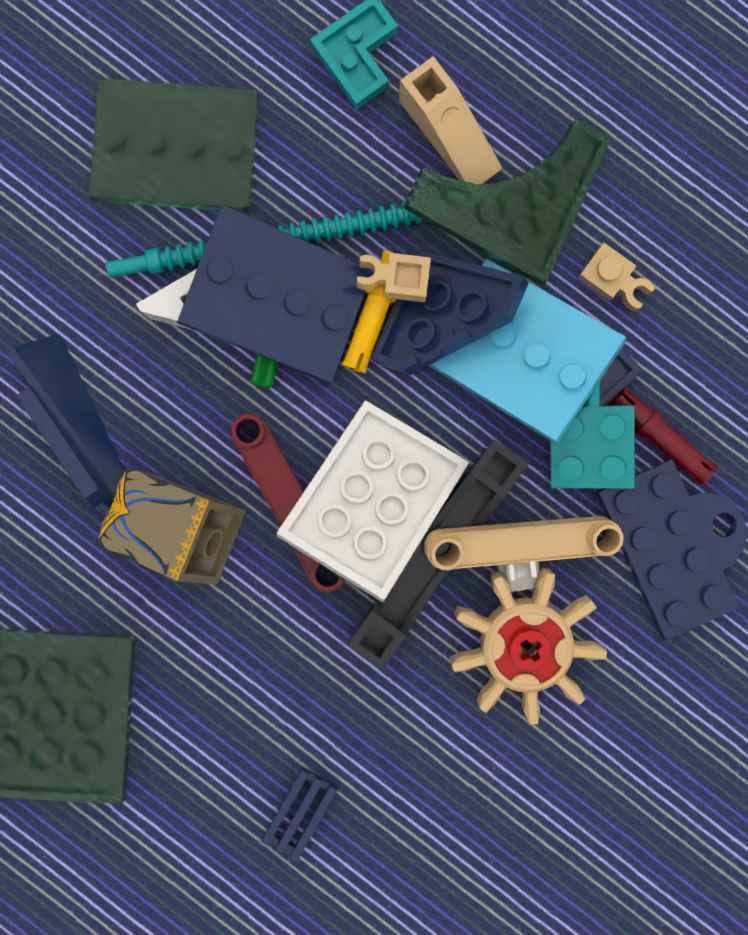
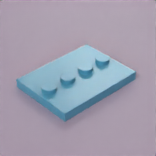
(538, 363)

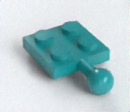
(596, 448)

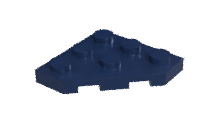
(459, 308)

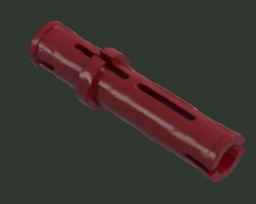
(669, 441)

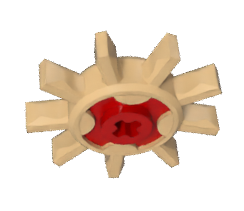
(540, 625)

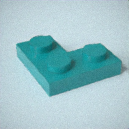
(346, 50)

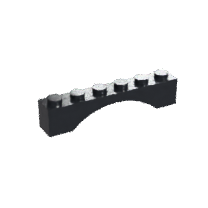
(468, 505)

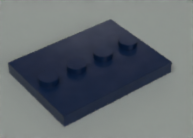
(274, 295)

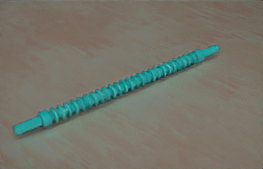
(156, 261)

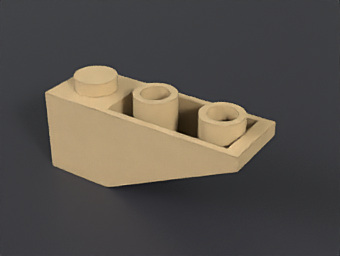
(448, 122)

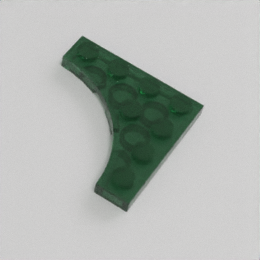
(520, 218)

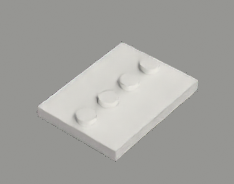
(373, 500)

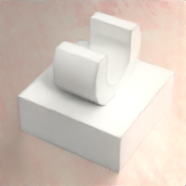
(520, 575)

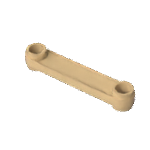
(523, 542)

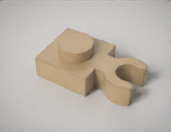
(610, 274)
(403, 276)

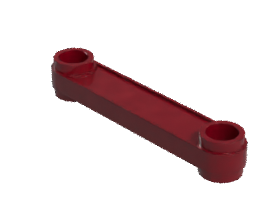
(276, 483)

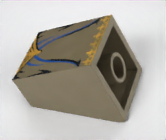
(170, 528)

